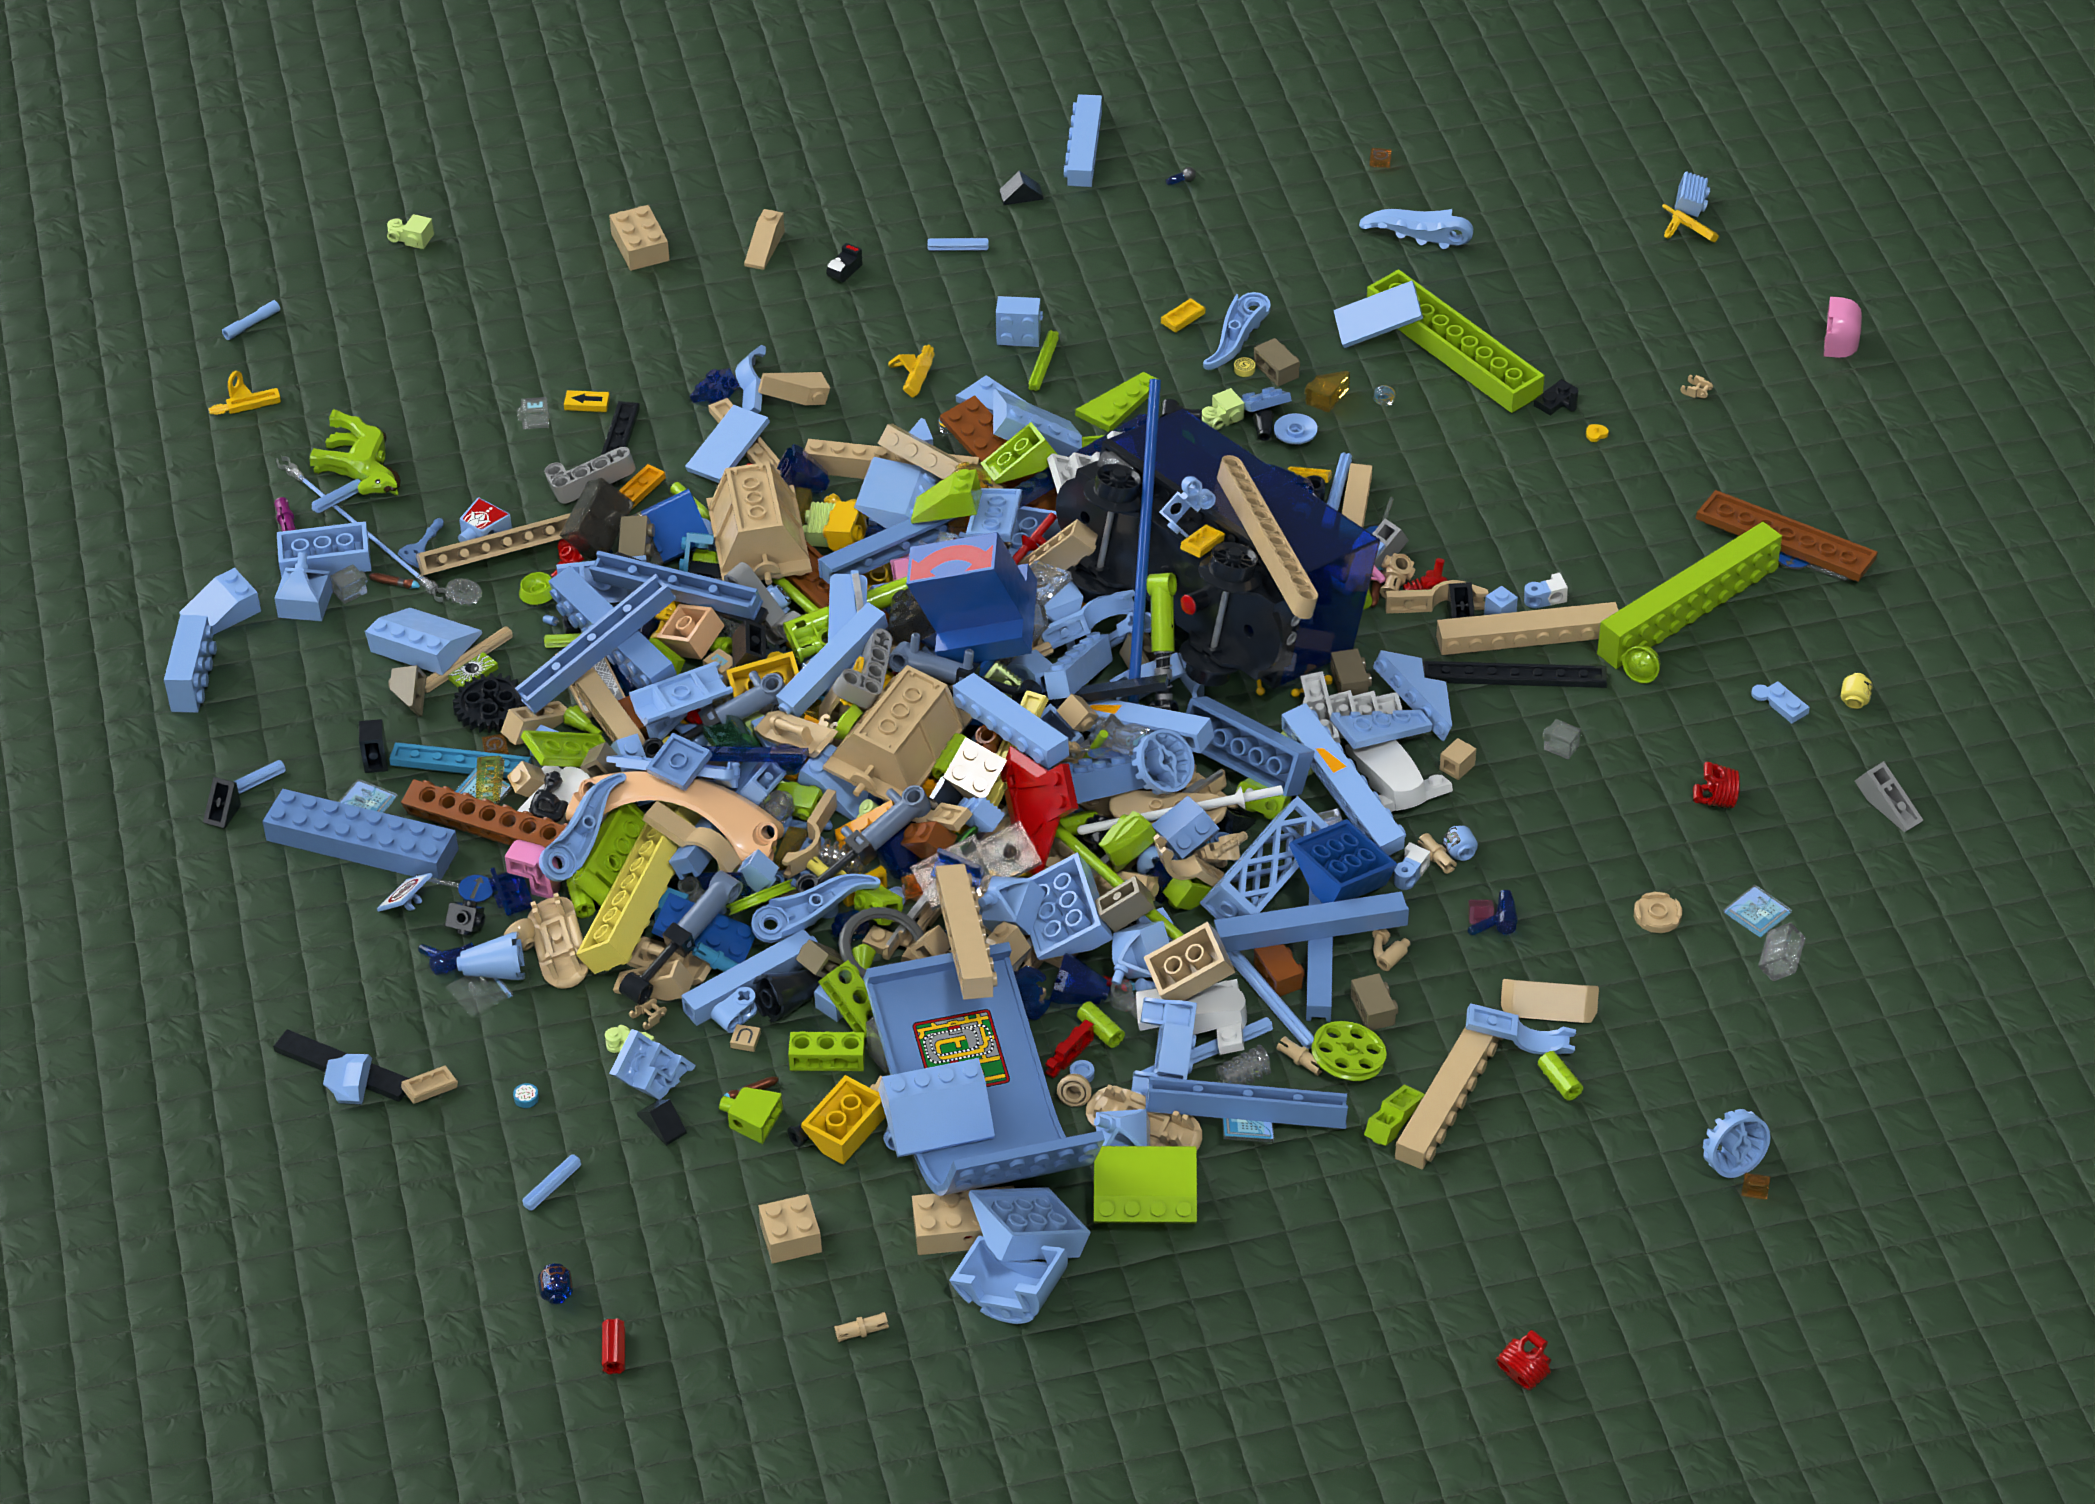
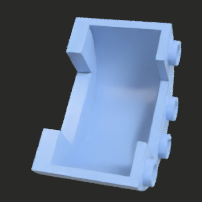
(1009, 1289)

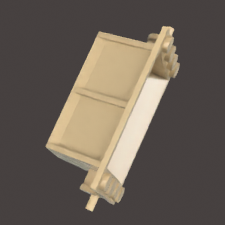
(758, 523)
(899, 735)

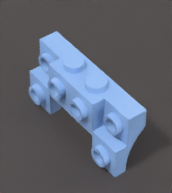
(1174, 1040)

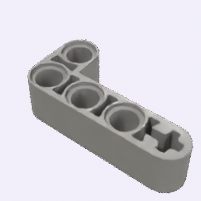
(569, 484)
(744, 575)
(866, 686)

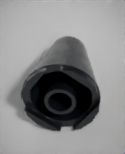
(784, 992)

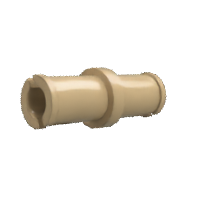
(1437, 853)
(1299, 1054)
(861, 1327)

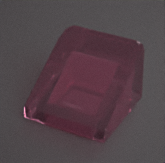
(1480, 910)

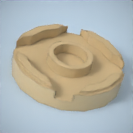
(1657, 912)

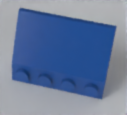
(1341, 862)

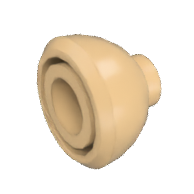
(526, 932)
(1074, 1090)

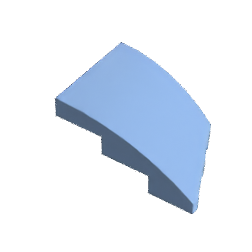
(649, 1065)

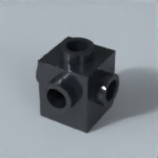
(465, 916)

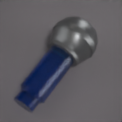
(1187, 174)

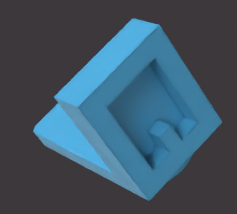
(701, 540)

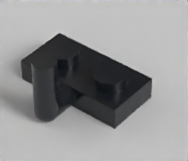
(1557, 396)

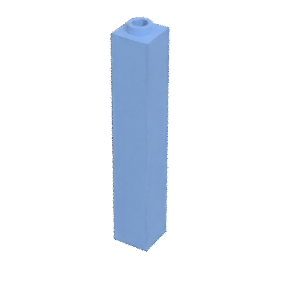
(830, 661)
(778, 958)

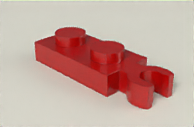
(1069, 1049)

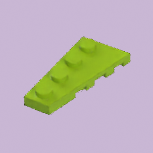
(1116, 404)

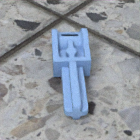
(1125, 627)

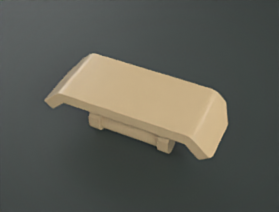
(784, 728)
(649, 949)
(1550, 1000)

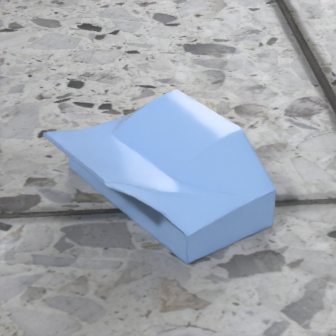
(348, 1077)

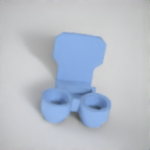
(1191, 497)

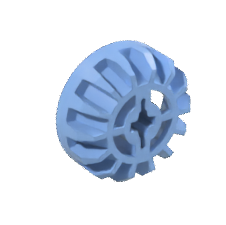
(1167, 758)
(1743, 1143)

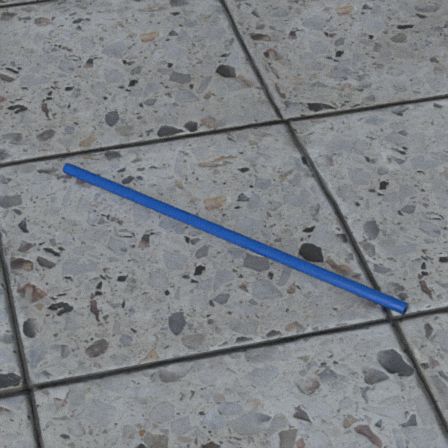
(1144, 533)

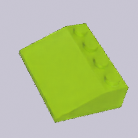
(1146, 1184)

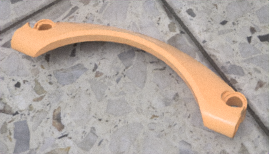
(734, 815)

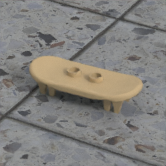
(1147, 801)
(558, 941)
(1164, 1127)

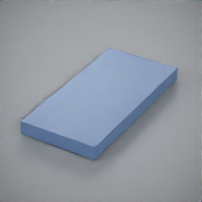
(1378, 314)
(727, 443)
(996, 513)

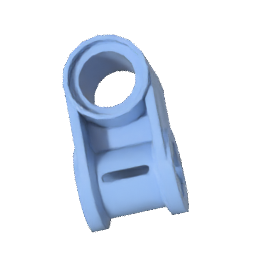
(735, 1011)

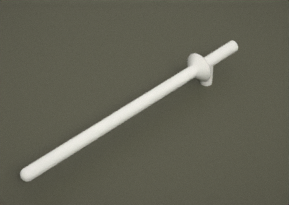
(1239, 798)

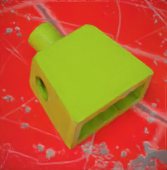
(753, 1112)

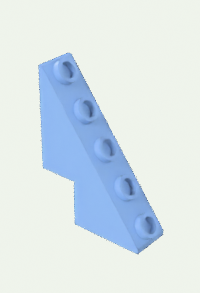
(1407, 679)

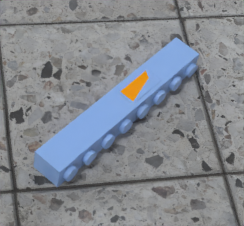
(1193, 728)
(1343, 780)

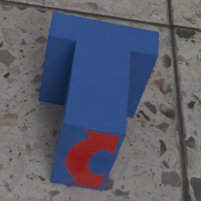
(974, 597)

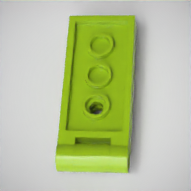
(610, 851)

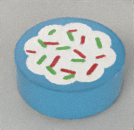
(526, 1095)

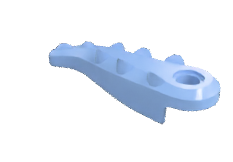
(1424, 226)
(1237, 326)
(581, 832)
(805, 908)

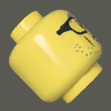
(1856, 690)

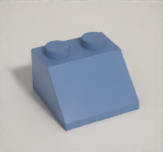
(1185, 828)

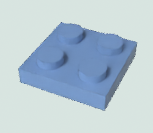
(1268, 398)
(679, 761)

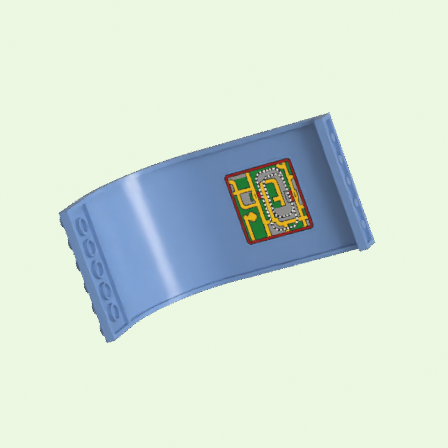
(931, 1025)

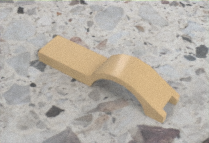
(1425, 600)
(948, 815)
(815, 824)
(685, 834)
(1186, 868)

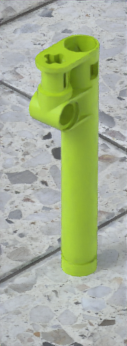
(809, 630)

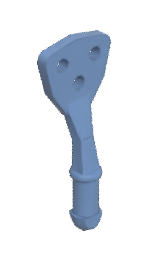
(419, 547)

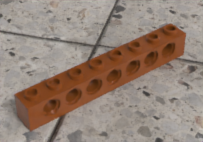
(479, 823)

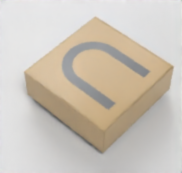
(745, 1037)

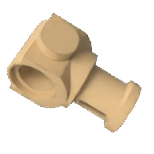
(1396, 571)

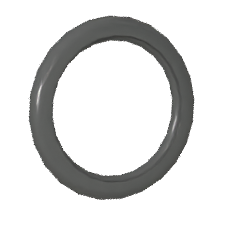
(868, 914)

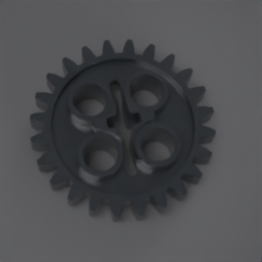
(486, 702)

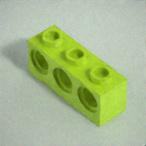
(842, 995)
(826, 1051)

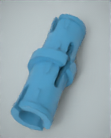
(714, 958)

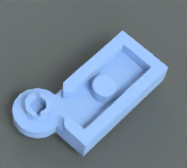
(1781, 700)

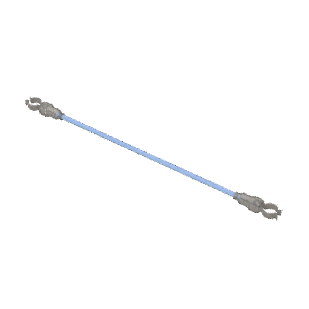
(430, 586)

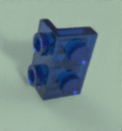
(715, 387)
(512, 892)

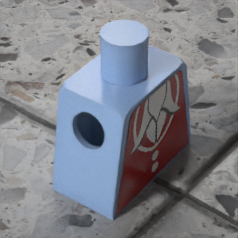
(483, 520)

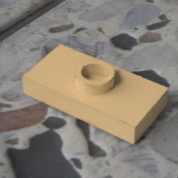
(429, 1084)

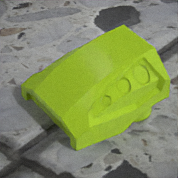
(1127, 839)

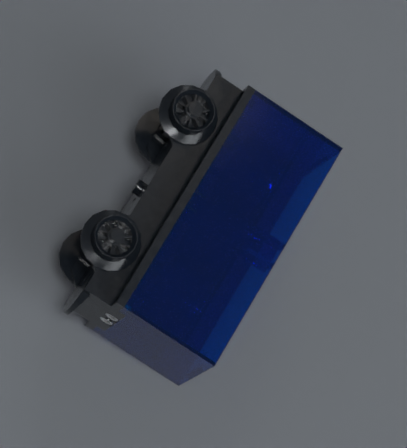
(1227, 594)

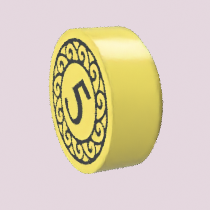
(1244, 367)

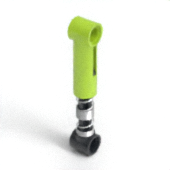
(1161, 590)

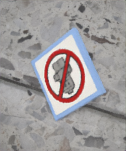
(405, 893)

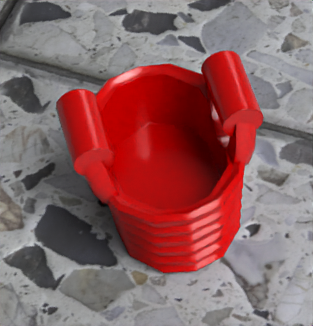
(1722, 783)
(1525, 1367)

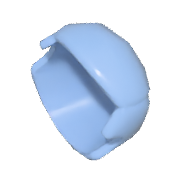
(1147, 860)

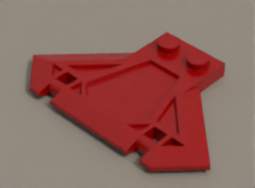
(1038, 799)

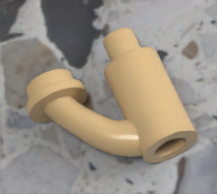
(1393, 954)

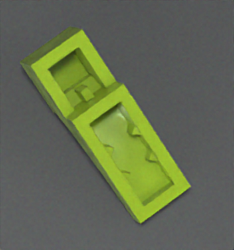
(1393, 1114)

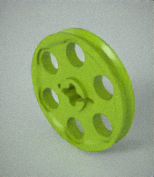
(760, 897)
(1348, 1051)

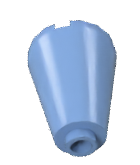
(494, 959)

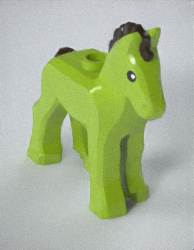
(363, 458)

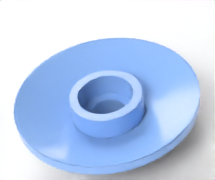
(1295, 428)

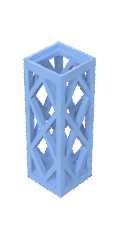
(1226, 900)

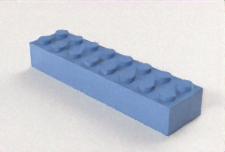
(585, 606)
(360, 835)

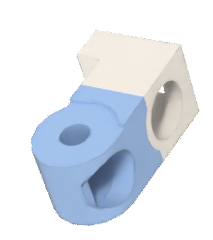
(1546, 592)
(1412, 868)

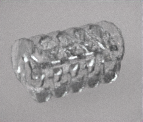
(831, 854)
(1245, 1067)

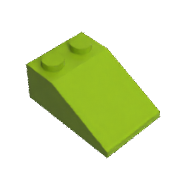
(1019, 456)
(950, 498)

